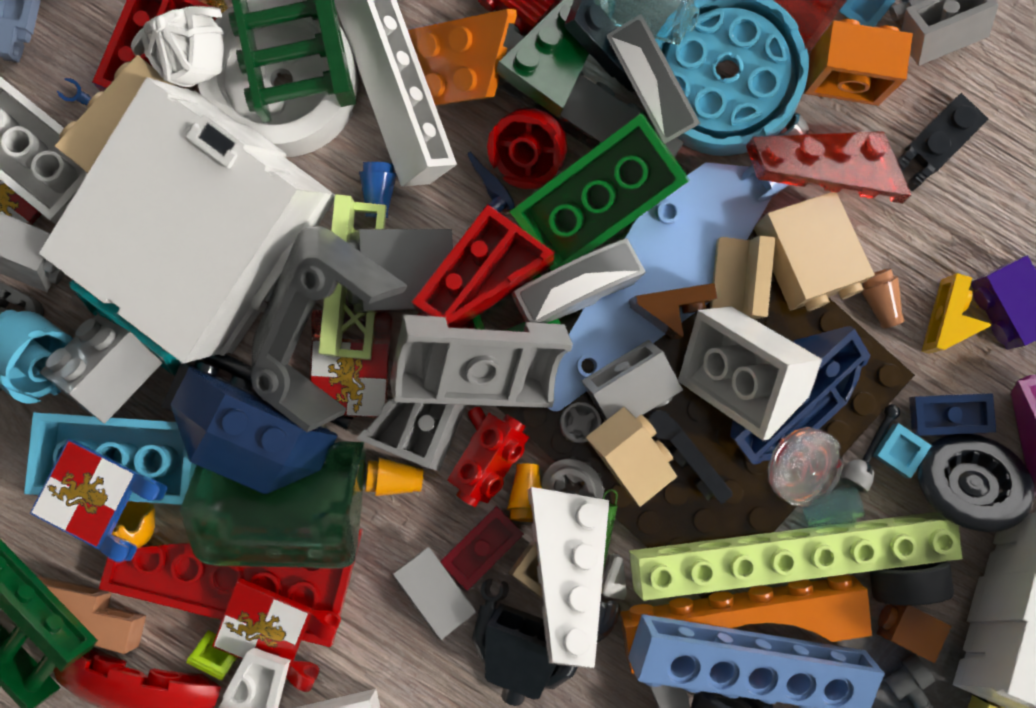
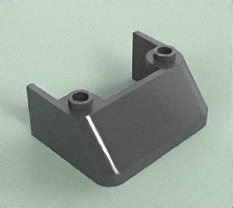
(310, 274)

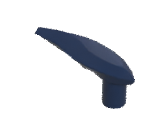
(497, 191)

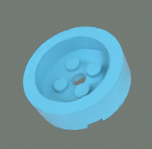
(769, 81)

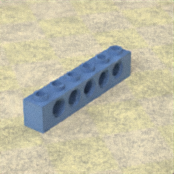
(752, 665)

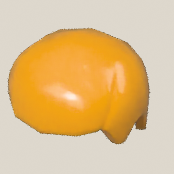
(136, 523)

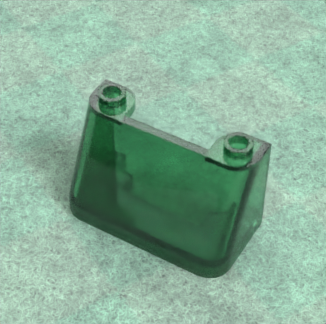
(294, 526)

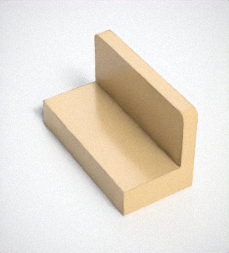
(744, 274)

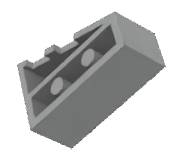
(415, 431)

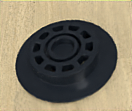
(970, 491)

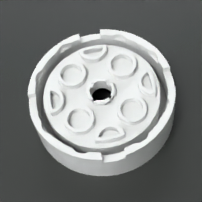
(297, 123)

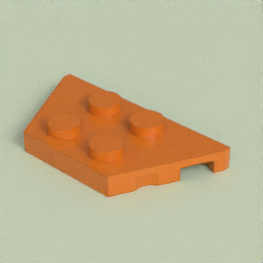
(462, 55)

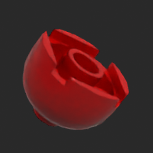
(527, 147)

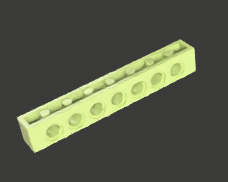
(793, 555)

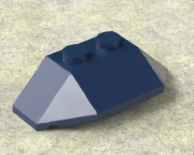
(837, 376)
(244, 435)

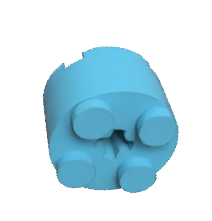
(24, 348)

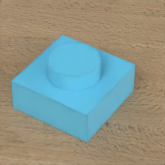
(902, 450)

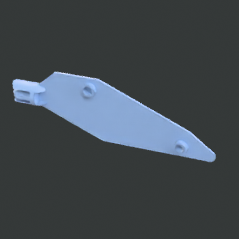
(677, 252)

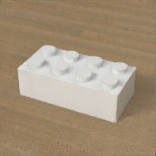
(30, 159)

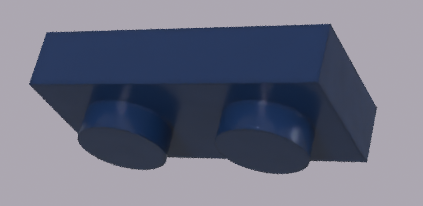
(952, 414)

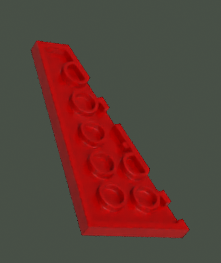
(179, 580)

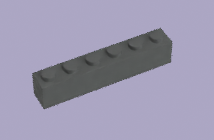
(591, 109)

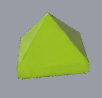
(211, 659)

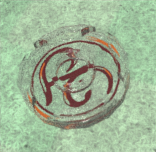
(805, 466)

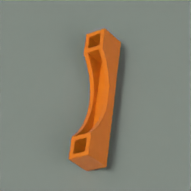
(829, 607)

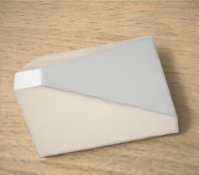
(614, 578)

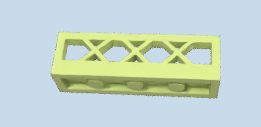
(335, 305)

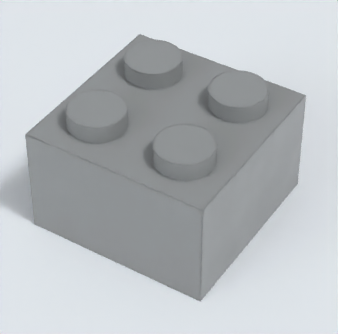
(100, 367)

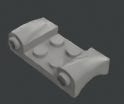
(476, 364)

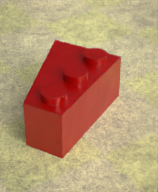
(130, 22)
(482, 269)

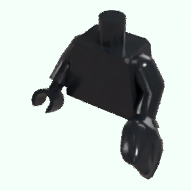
(516, 647)

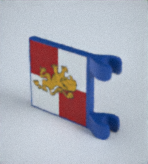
(89, 495)

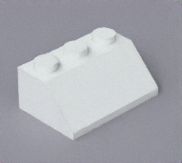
(747, 370)

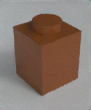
(913, 630)

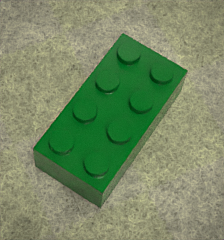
(601, 192)

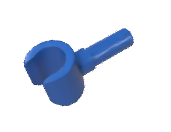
(80, 96)

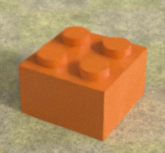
(858, 62)

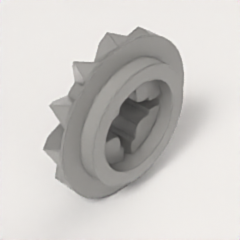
(556, 477)

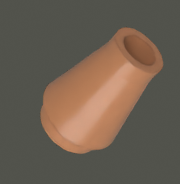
(884, 298)

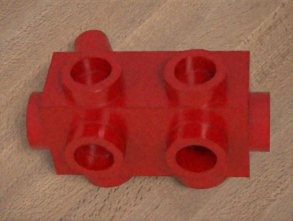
(488, 456)

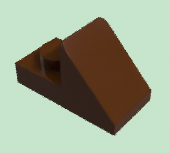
(663, 307)

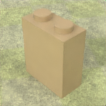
(815, 252)

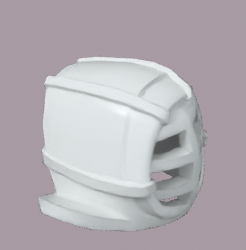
(183, 45)

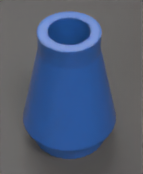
(377, 184)

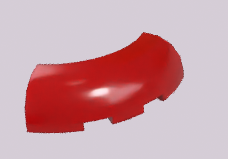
(110, 684)

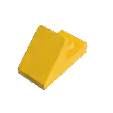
(947, 323)

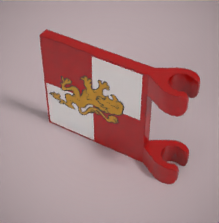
(273, 625)

